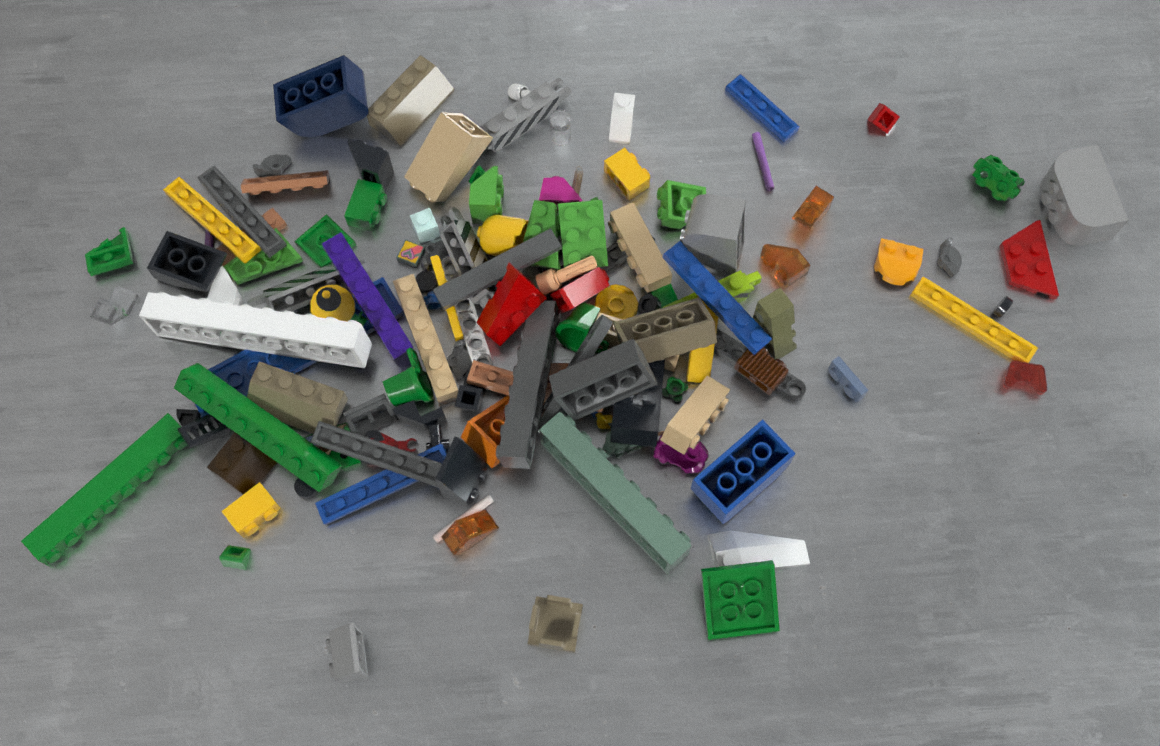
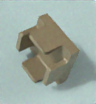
(555, 623)

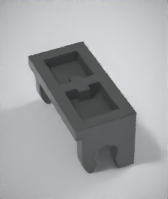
(370, 416)

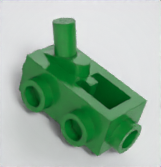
(997, 177)

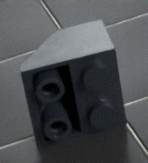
(371, 162)

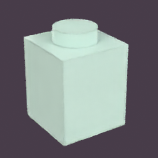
(425, 226)

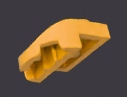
(898, 261)

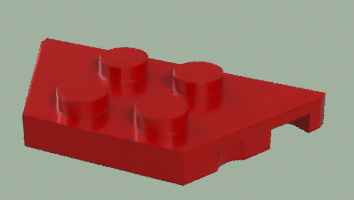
(1029, 262)

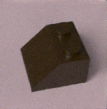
(241, 464)

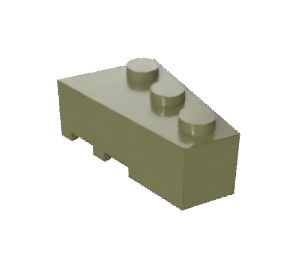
(776, 316)

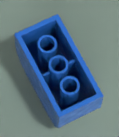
(742, 471)

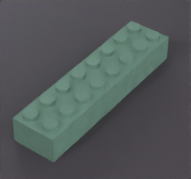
(614, 492)

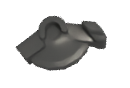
(272, 165)
(432, 249)
(949, 258)
(459, 360)

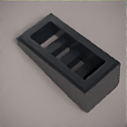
(206, 420)

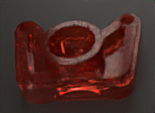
(1026, 374)

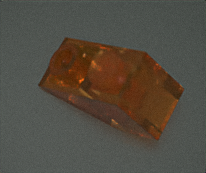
(813, 208)
(786, 263)
(469, 531)

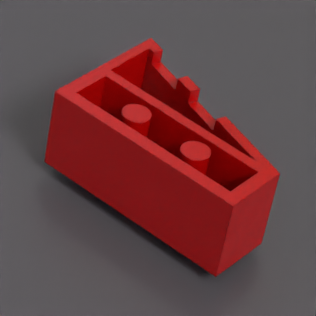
(510, 306)

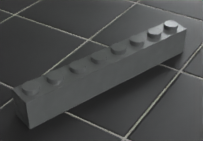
(528, 387)

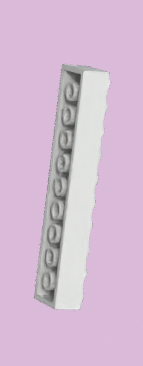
(257, 329)

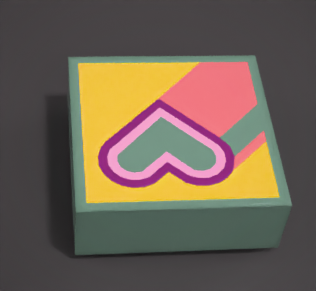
(411, 253)

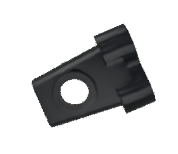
(435, 437)

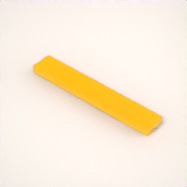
(212, 220)
(973, 321)

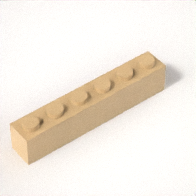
(426, 339)

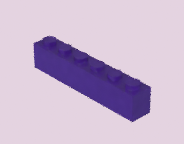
(367, 296)

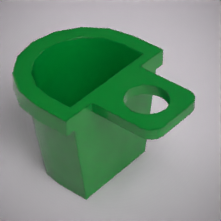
(576, 327)
(409, 384)

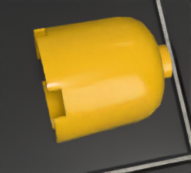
(501, 233)

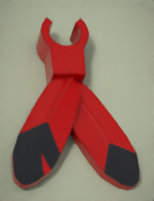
(378, 436)

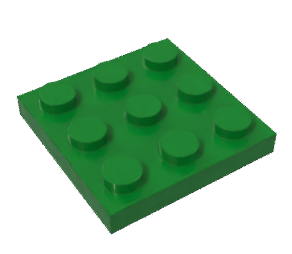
(740, 599)

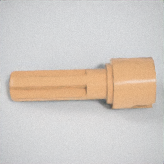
(552, 280)

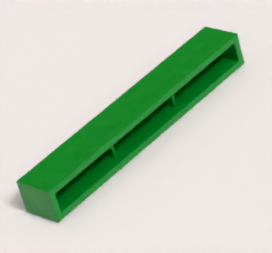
(258, 426)
(105, 491)

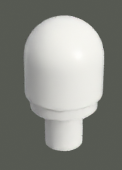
(517, 91)

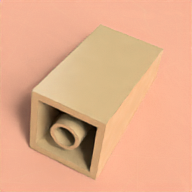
(446, 156)

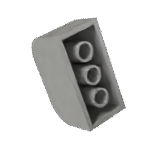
(1082, 198)
(715, 232)

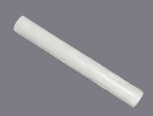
(479, 506)

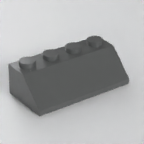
(602, 380)

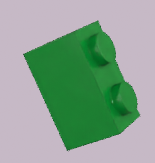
(365, 205)

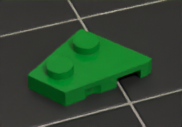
(110, 254)

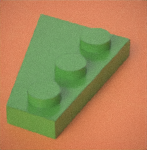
(542, 218)
(262, 264)

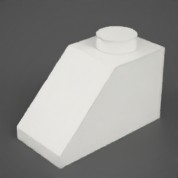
(622, 118)
(224, 289)

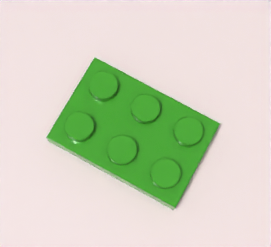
(582, 232)

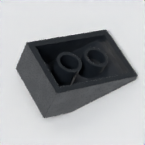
(185, 262)
(461, 473)

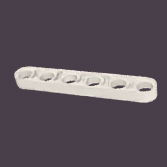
(466, 314)

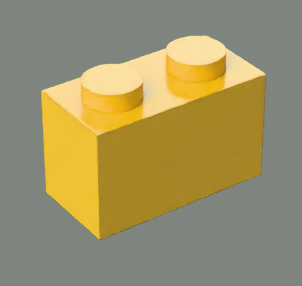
(627, 173)
(251, 510)

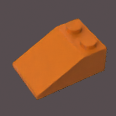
(483, 431)

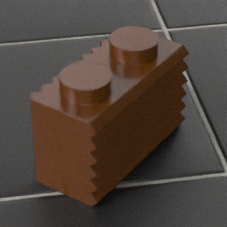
(762, 370)

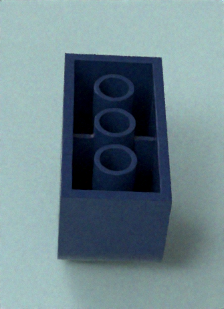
(322, 98)

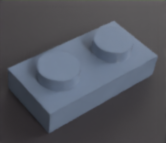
(852, 385)

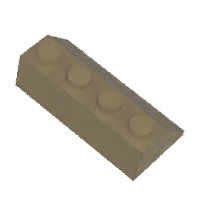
(409, 101)
(669, 330)
(295, 398)

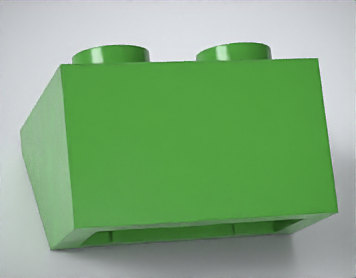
(486, 196)

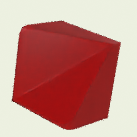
(883, 118)

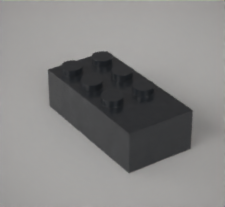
(638, 416)

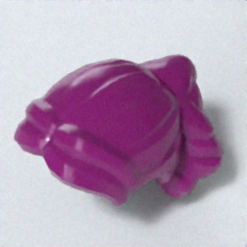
(691, 462)

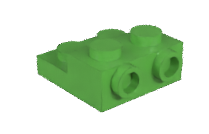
(675, 201)

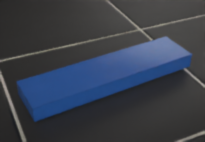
(762, 108)

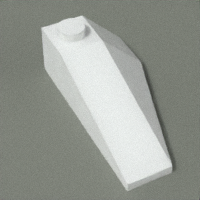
(743, 547)

